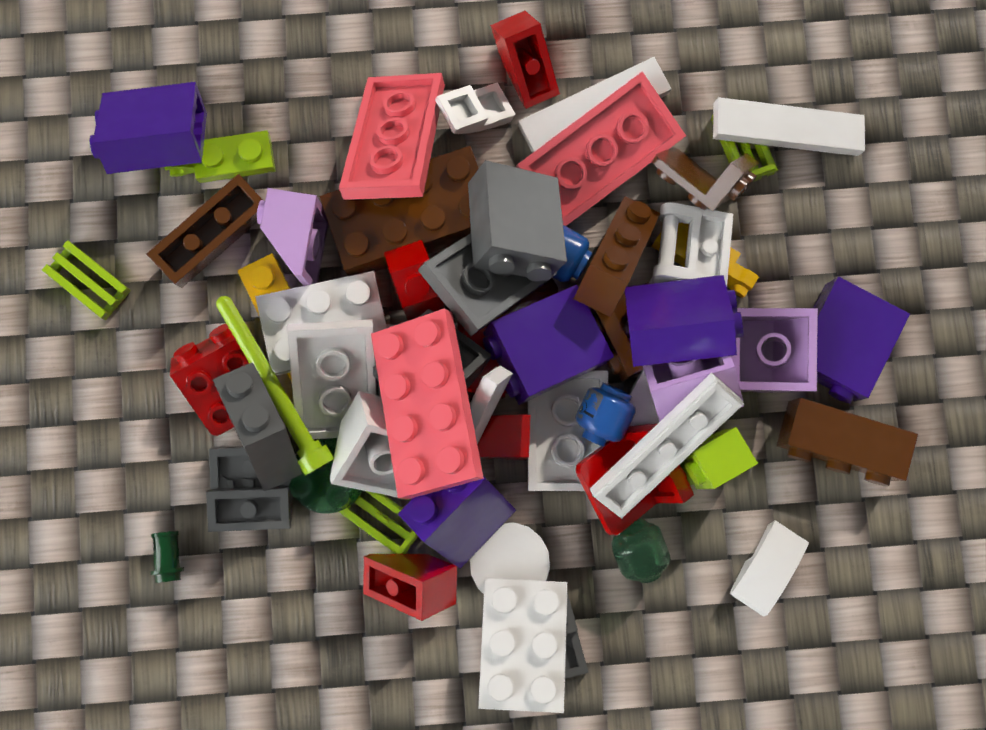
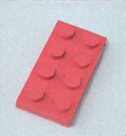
(393, 137)
(606, 146)
(426, 405)

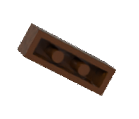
(207, 232)
(617, 256)
(846, 442)

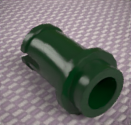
(166, 557)

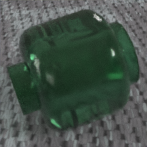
(641, 551)

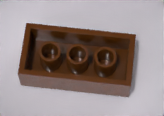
(372, 226)

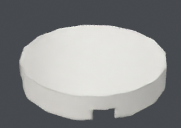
(512, 554)

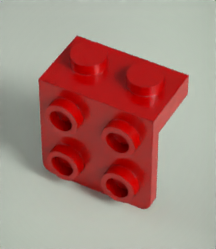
(194, 372)
(672, 489)

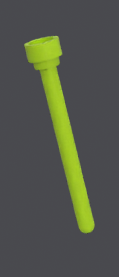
(311, 452)

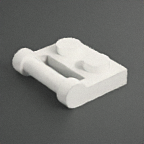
(706, 243)

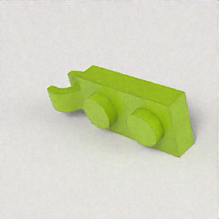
(229, 156)

